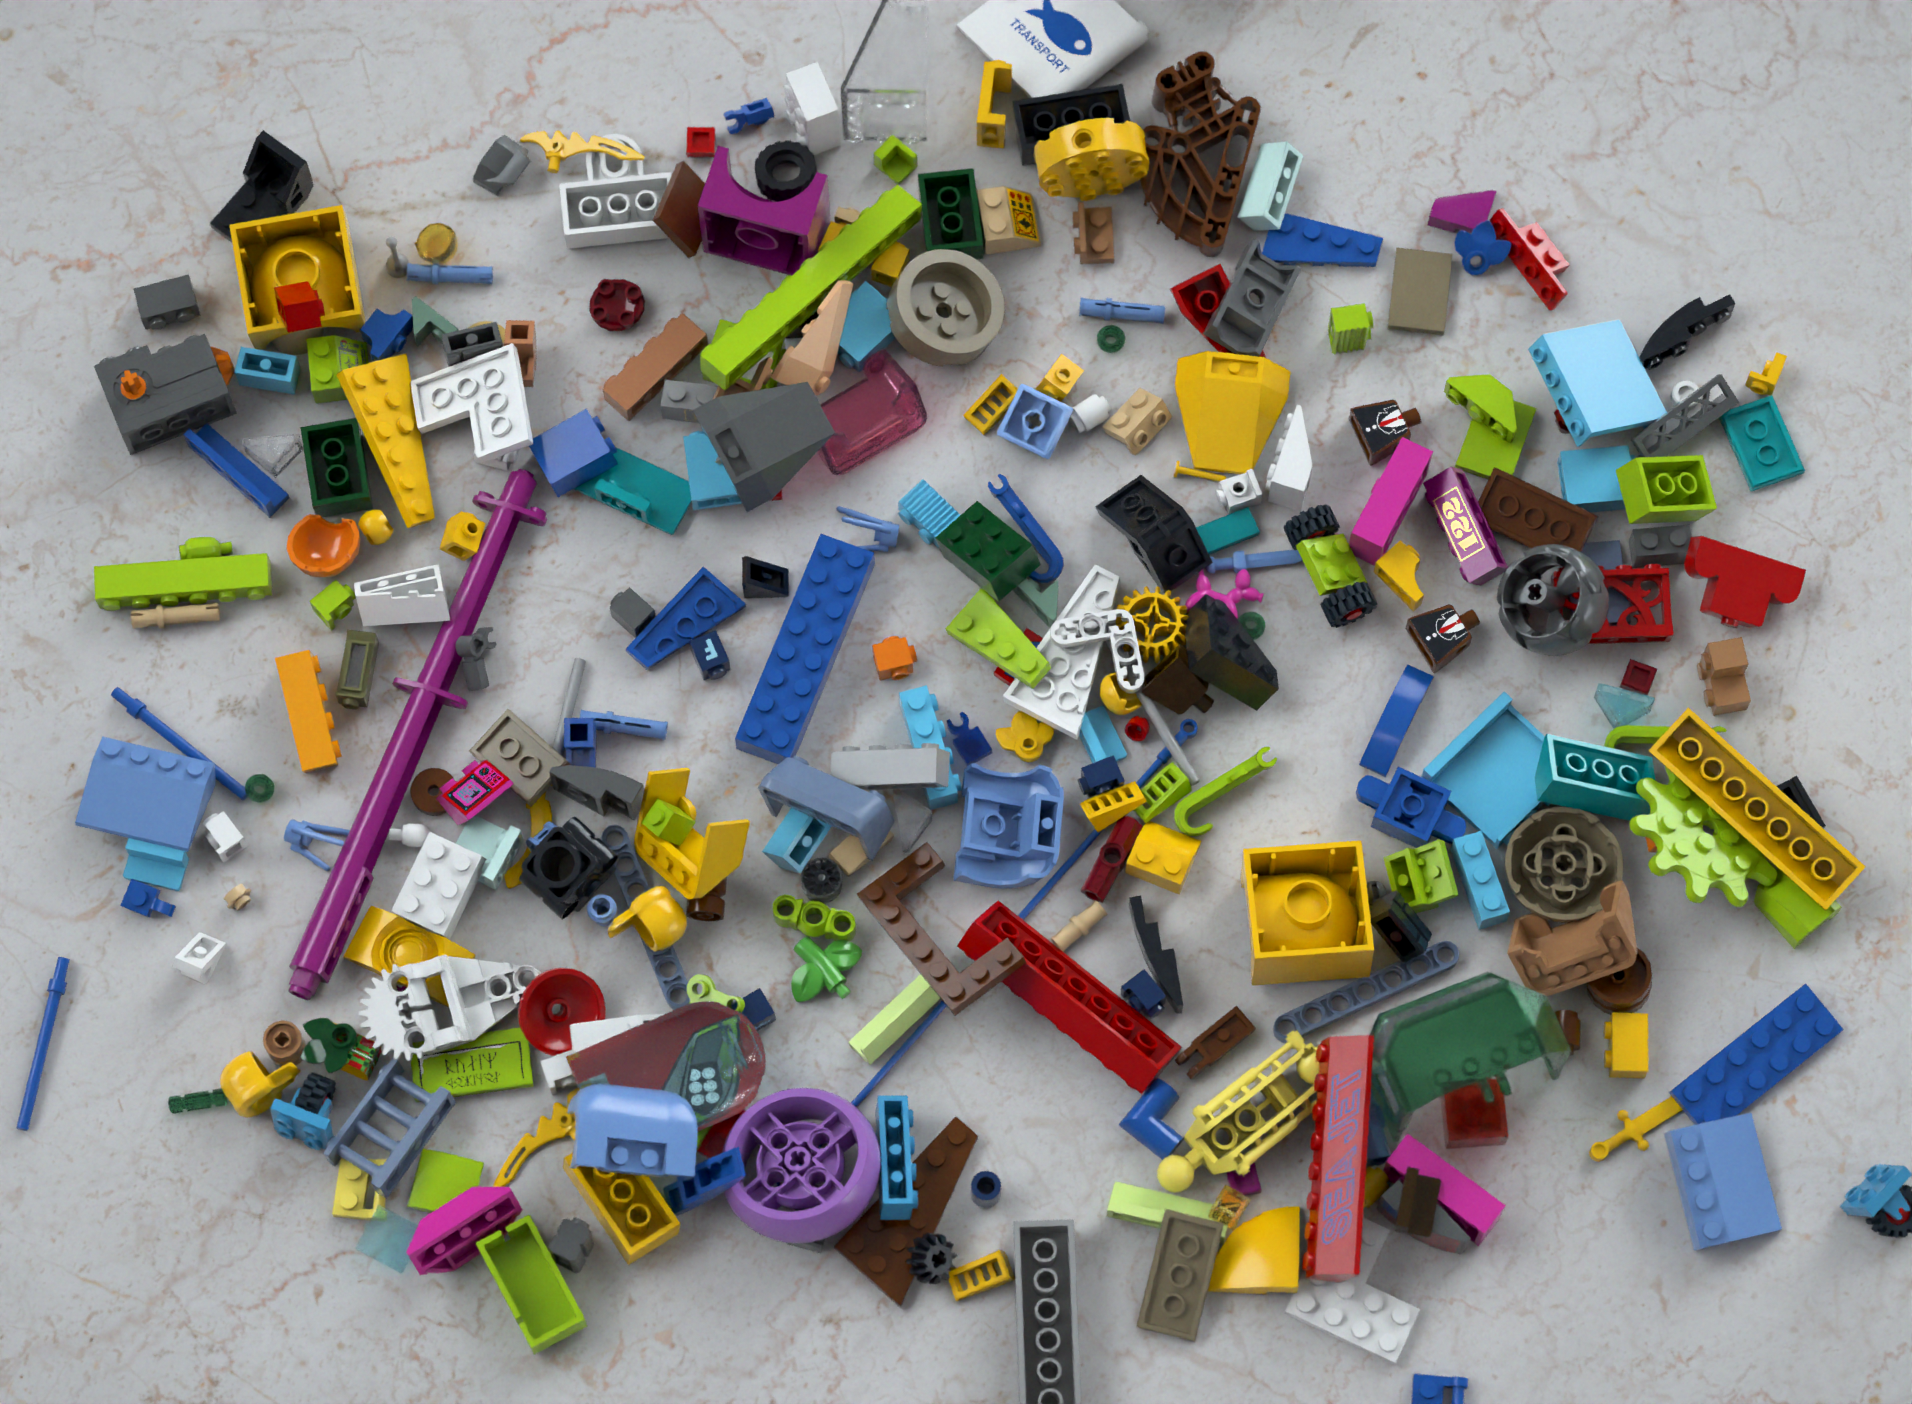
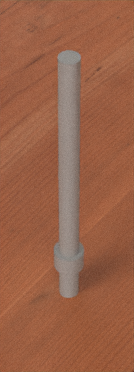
(1160, 724)

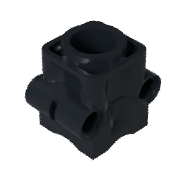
(592, 867)

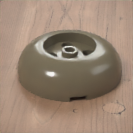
(1562, 832)

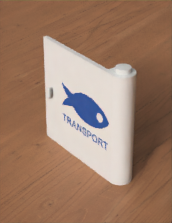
(1054, 42)

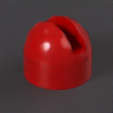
(1131, 728)

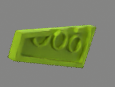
(996, 638)

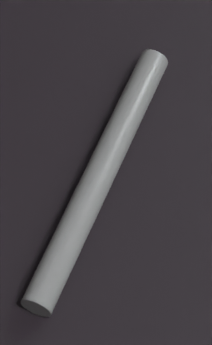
(569, 702)

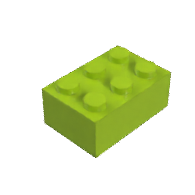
(1666, 489)

